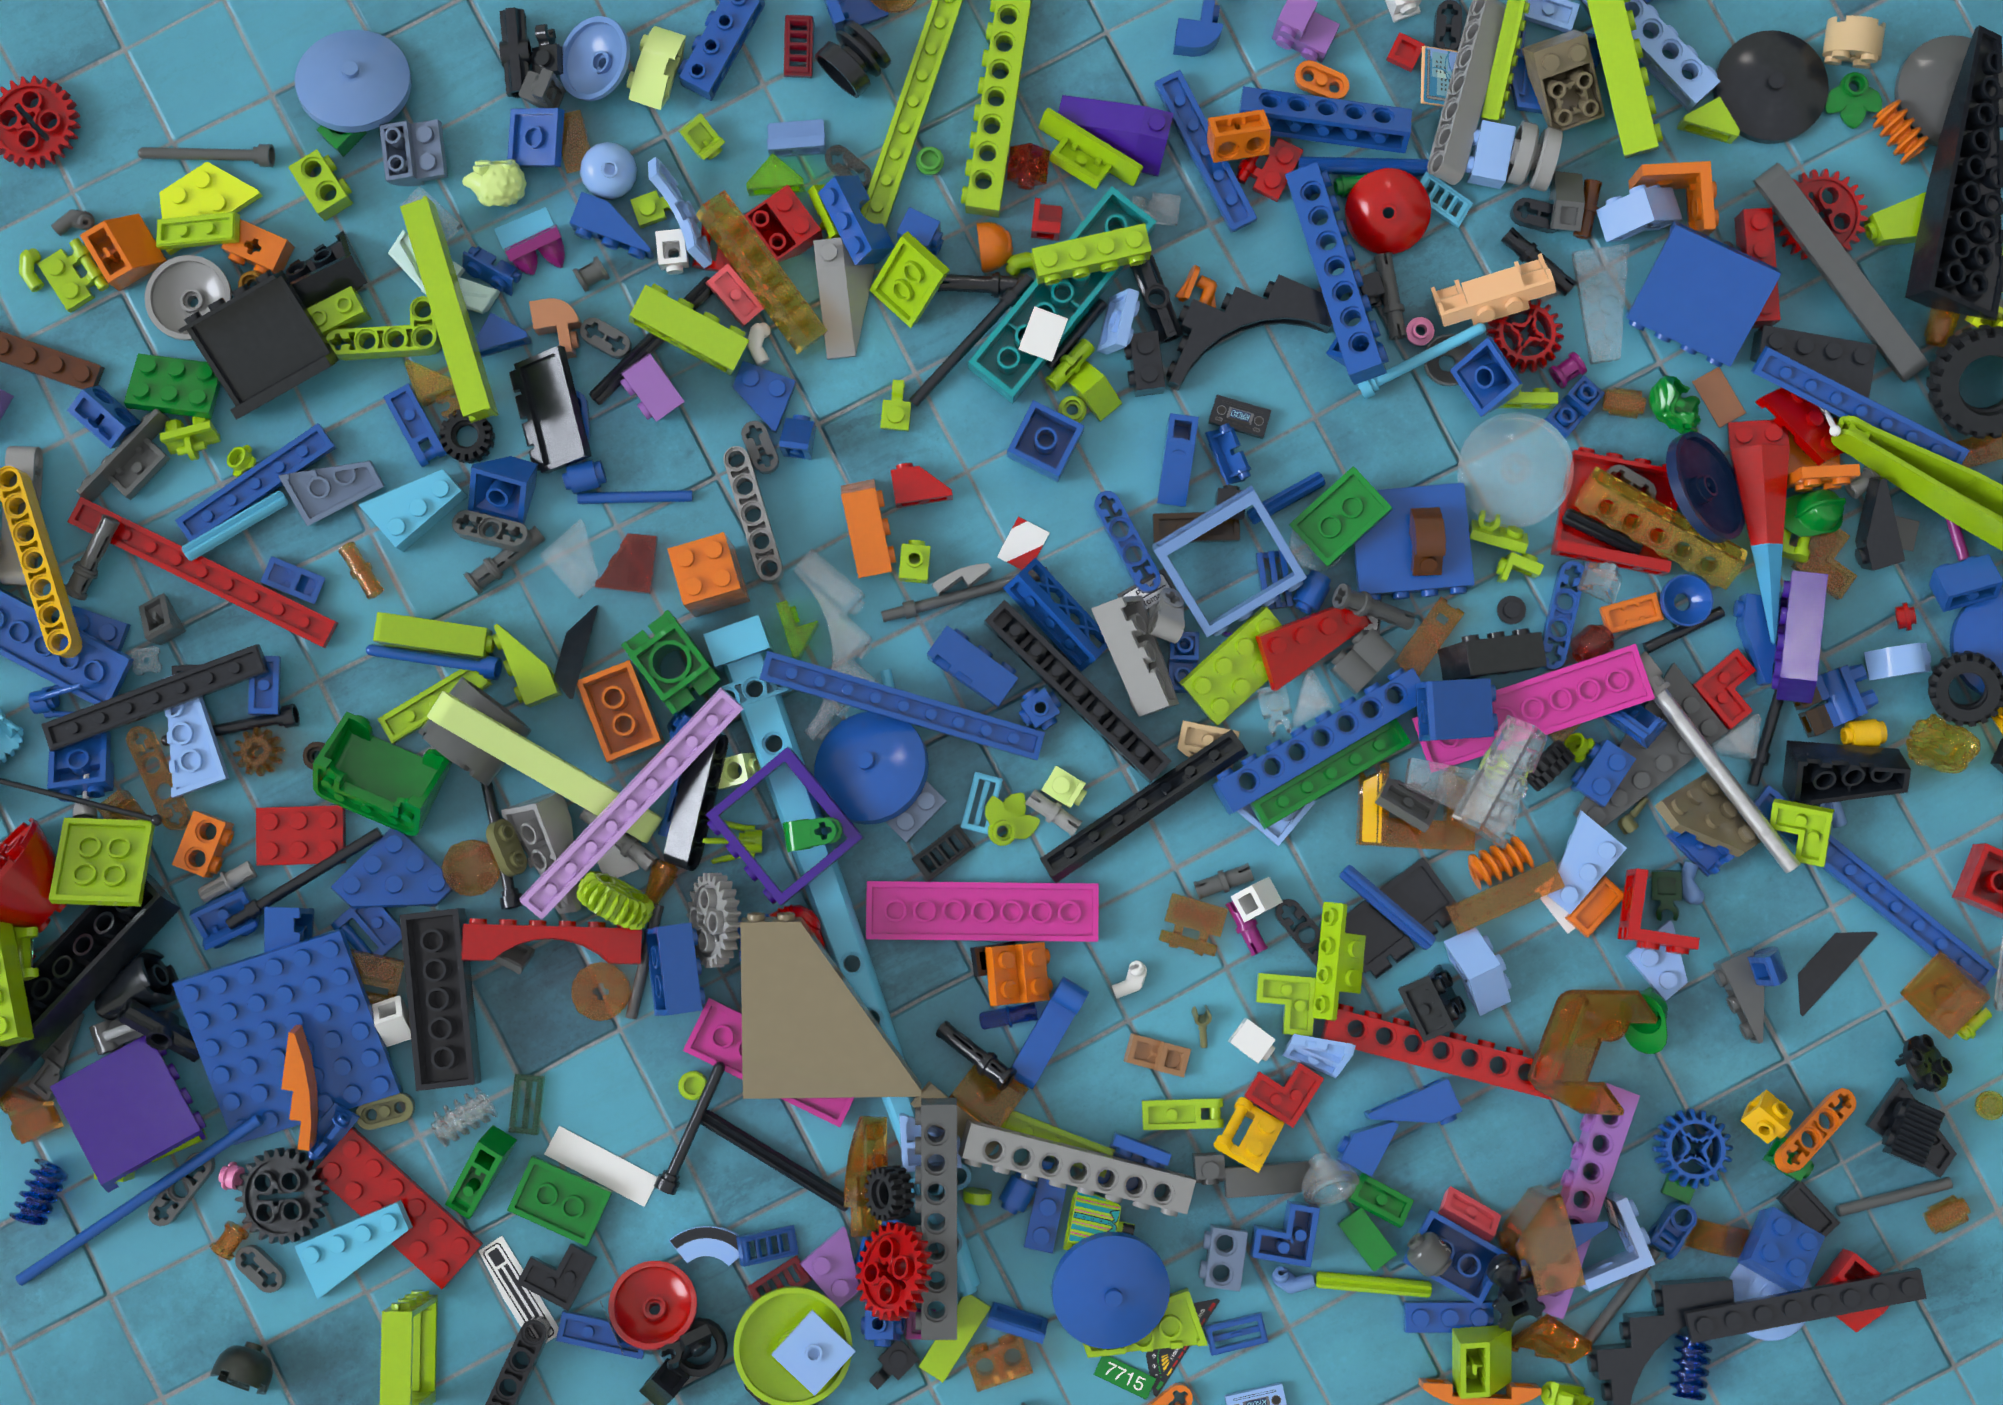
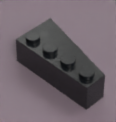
(1837, 358)

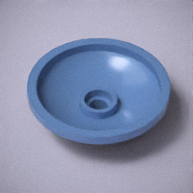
(595, 58)

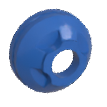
(1698, 595)

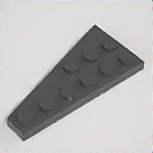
(1662, 757)

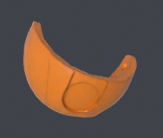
(994, 245)

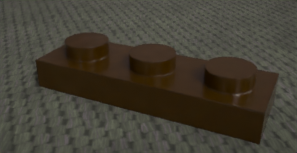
(1169, 522)

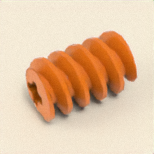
(1900, 131)
(1498, 861)

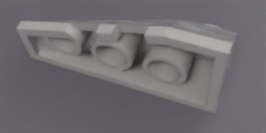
(842, 296)
(545, 833)

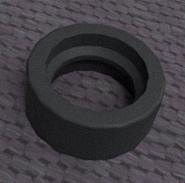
(721, 1350)

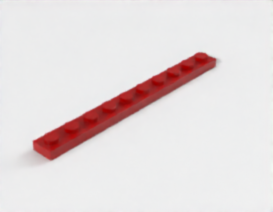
(208, 575)

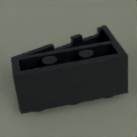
(1492, 655)

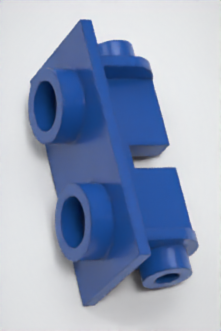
(479, 264)
(1232, 466)
(331, 1130)

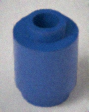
(584, 476)
(1312, 592)
(1017, 1193)

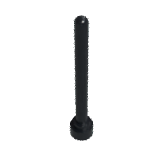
(288, 718)
(510, 895)
(668, 1180)

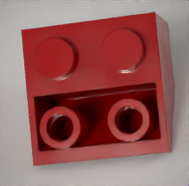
(784, 224)
(1848, 1267)

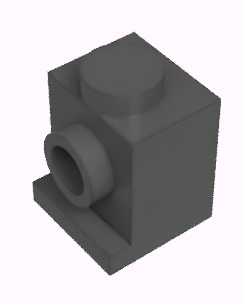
(1209, 1167)

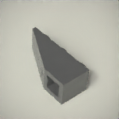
(1744, 994)

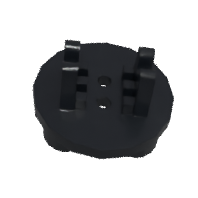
(1925, 1063)

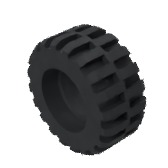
(1945, 378)

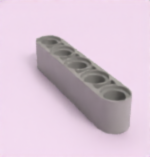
(31, 462)
(753, 501)

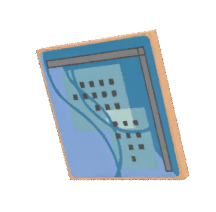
(1436, 74)

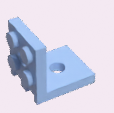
(1634, 1241)

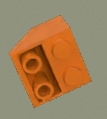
(123, 249)

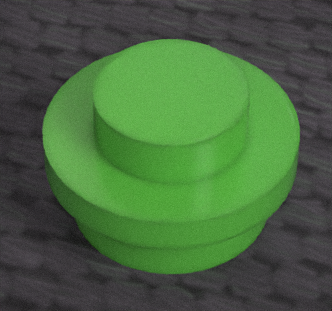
(929, 161)

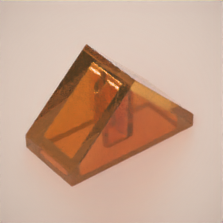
(1717, 1238)

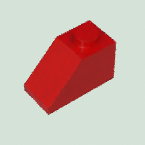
(916, 486)

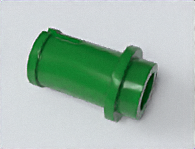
(1343, 185)

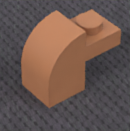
(557, 316)

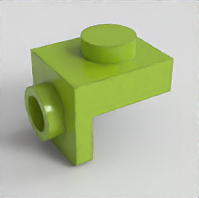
(702, 137)
(1523, 563)

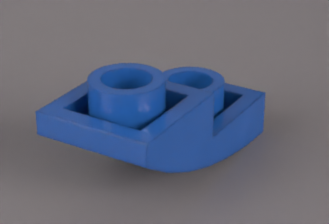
(1574, 406)
(1183, 658)

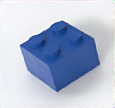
(1045, 441)
(1781, 1249)

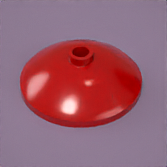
(1381, 190)
(649, 1286)

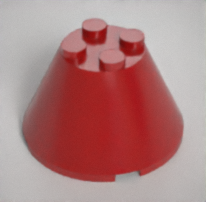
(26, 878)

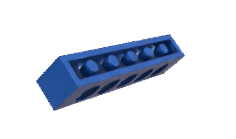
(1331, 119)

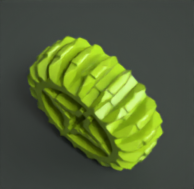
(615, 900)

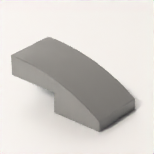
(969, 575)

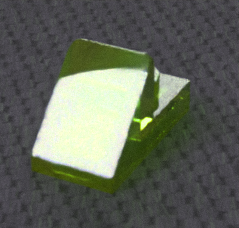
(797, 637)

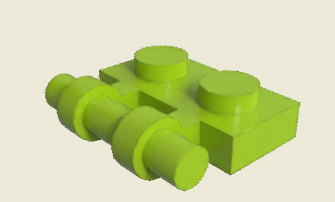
(65, 279)

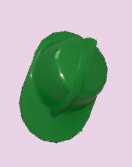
(1814, 513)
(1650, 1037)

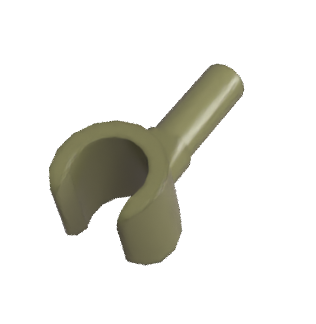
(1627, 823)
(1202, 1022)

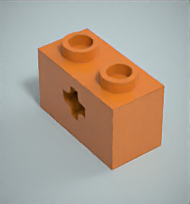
(273, 254)

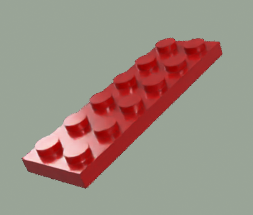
(372, 1181)

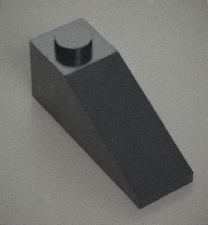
(1878, 533)

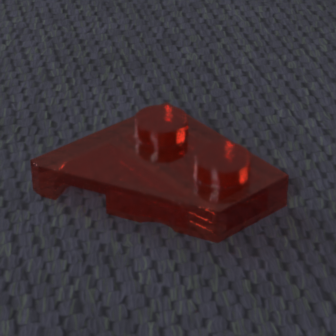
(631, 566)

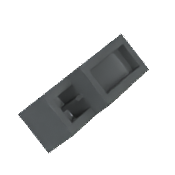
(1271, 1180)

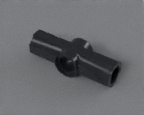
(514, 49)
(1163, 315)
(160, 1029)

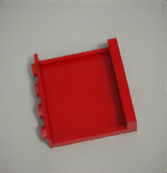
(1577, 545)

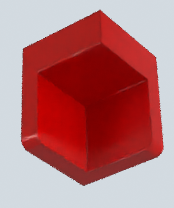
(1046, 221)

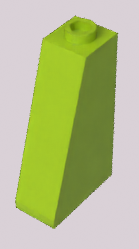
(1896, 223)
(432, 636)

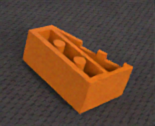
(867, 528)

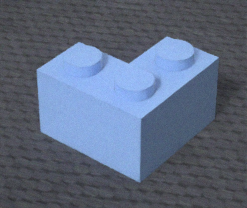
(1638, 212)
(1480, 970)

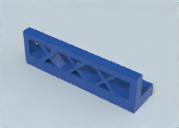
(1055, 617)

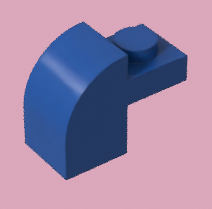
(1198, 37)

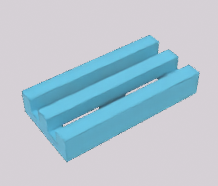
(975, 827)

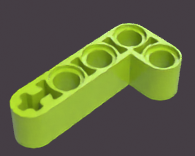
(385, 335)

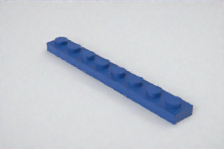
(1845, 401)

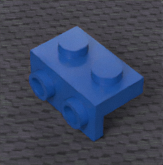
(1602, 772)
(211, 919)

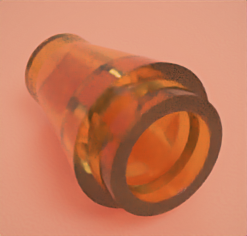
(660, 880)

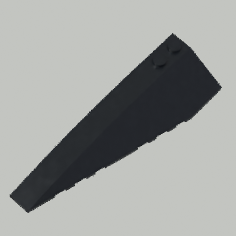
(1960, 229)

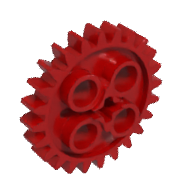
(51, 105)
(1843, 204)
(894, 1271)

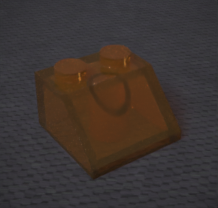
(1945, 994)

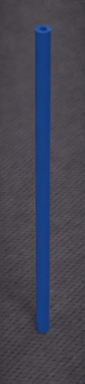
(140, 1199)

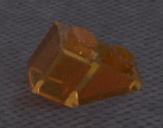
(29, 1115)

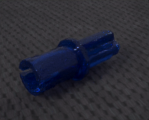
(1008, 1016)

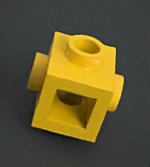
(1767, 1117)

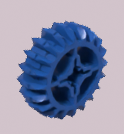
(1684, 1138)

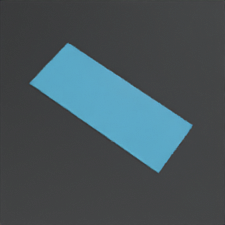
(523, 227)

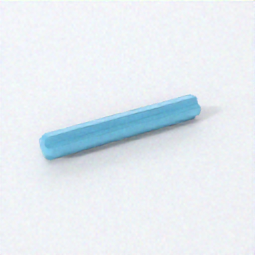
(234, 525)

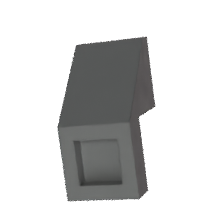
(1568, 199)

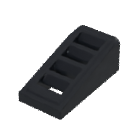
(924, 868)

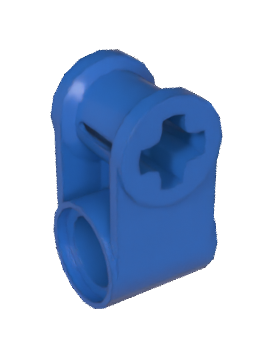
(1673, 1232)

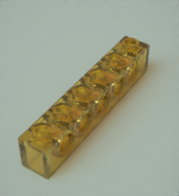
(761, 272)
(1654, 514)

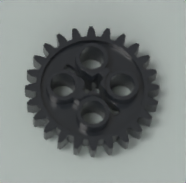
(284, 1223)

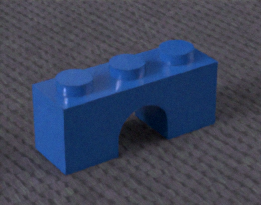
(863, 240)

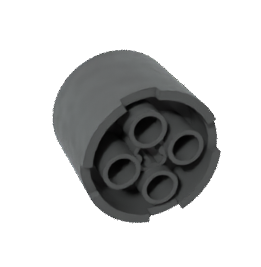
(461, 752)

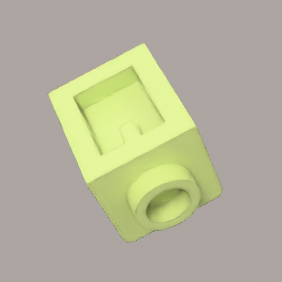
(1064, 788)

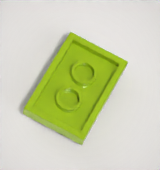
(909, 279)

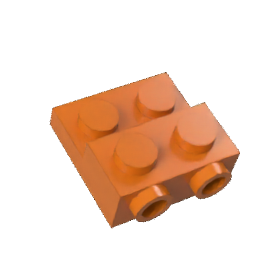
(1018, 973)

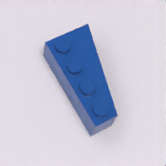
(286, 926)

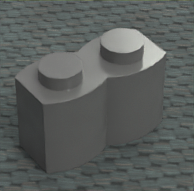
(1363, 660)

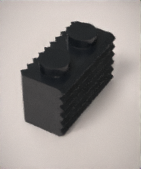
(1912, 1131)

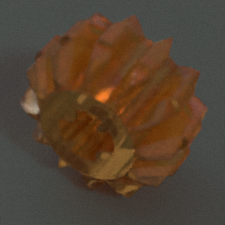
(253, 743)

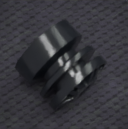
(857, 54)

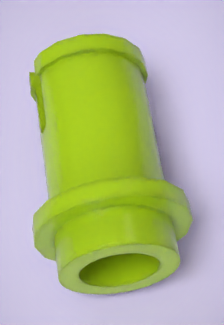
(1976, 1021)

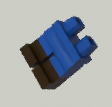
(1841, 697)

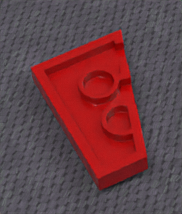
(1804, 422)

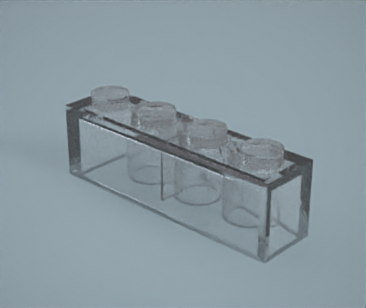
(1501, 780)

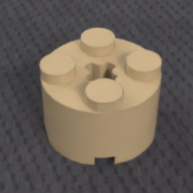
(1854, 41)

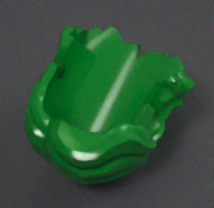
(1673, 409)

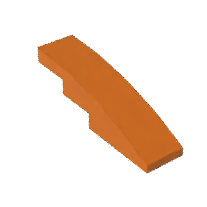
(301, 1079)

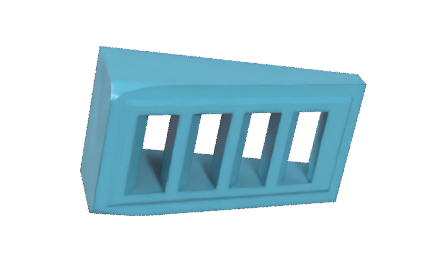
(1446, 191)

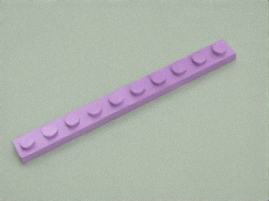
(631, 803)

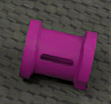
(1567, 370)

